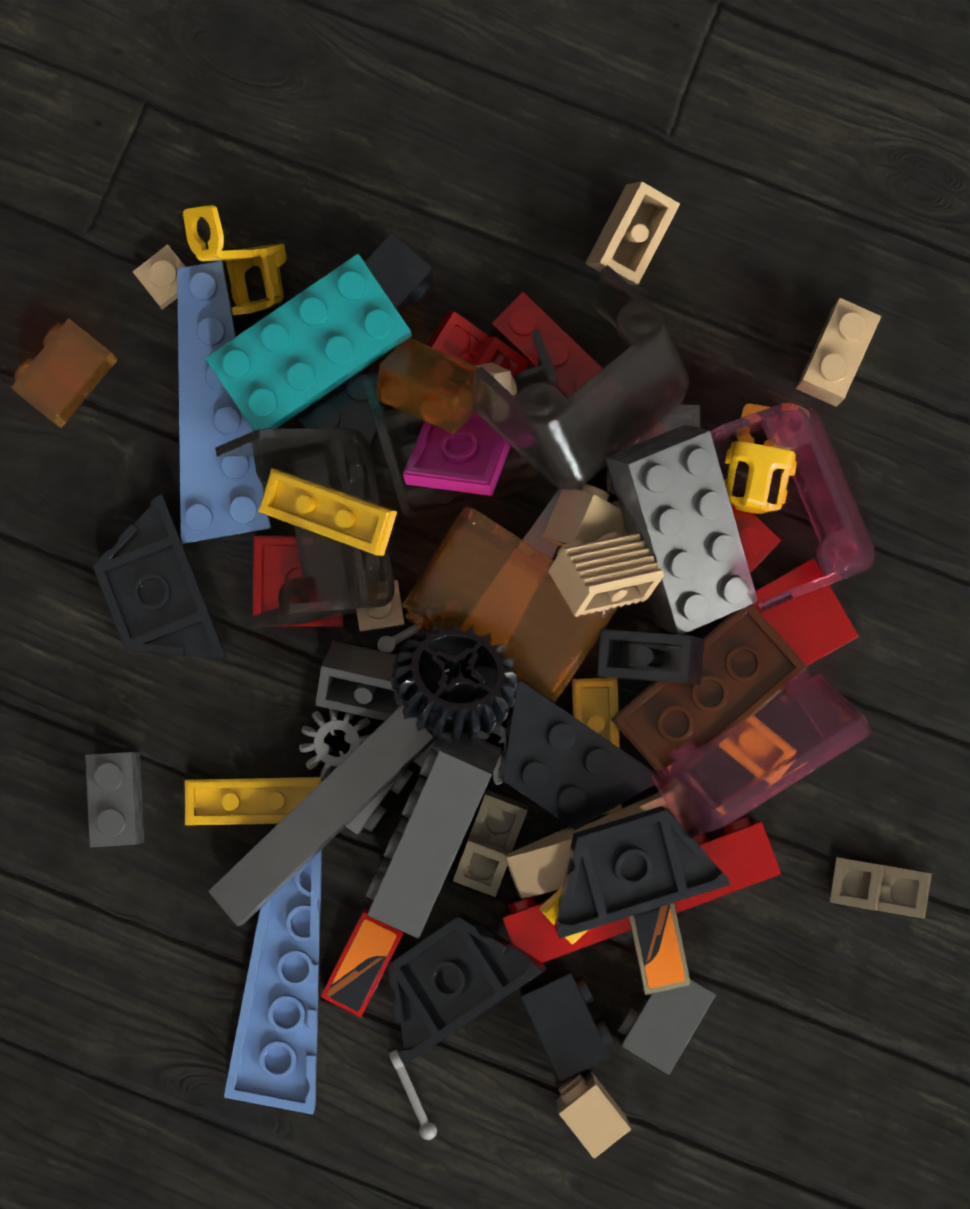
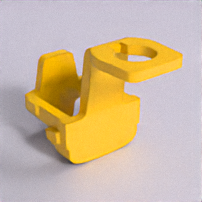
(267, 258)
(761, 462)

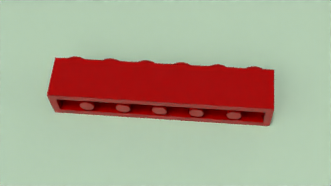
(739, 853)

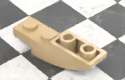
(543, 864)

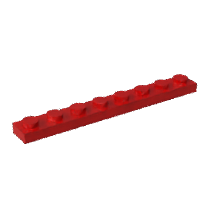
(575, 369)

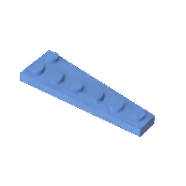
(215, 492)
(278, 1016)

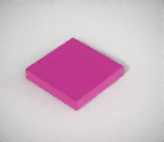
(458, 461)

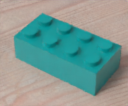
(309, 346)

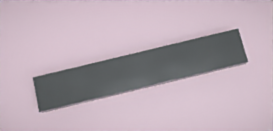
(321, 816)

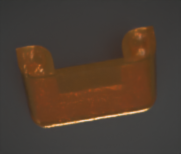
(505, 589)

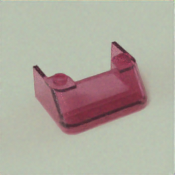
(843, 537)
(760, 755)

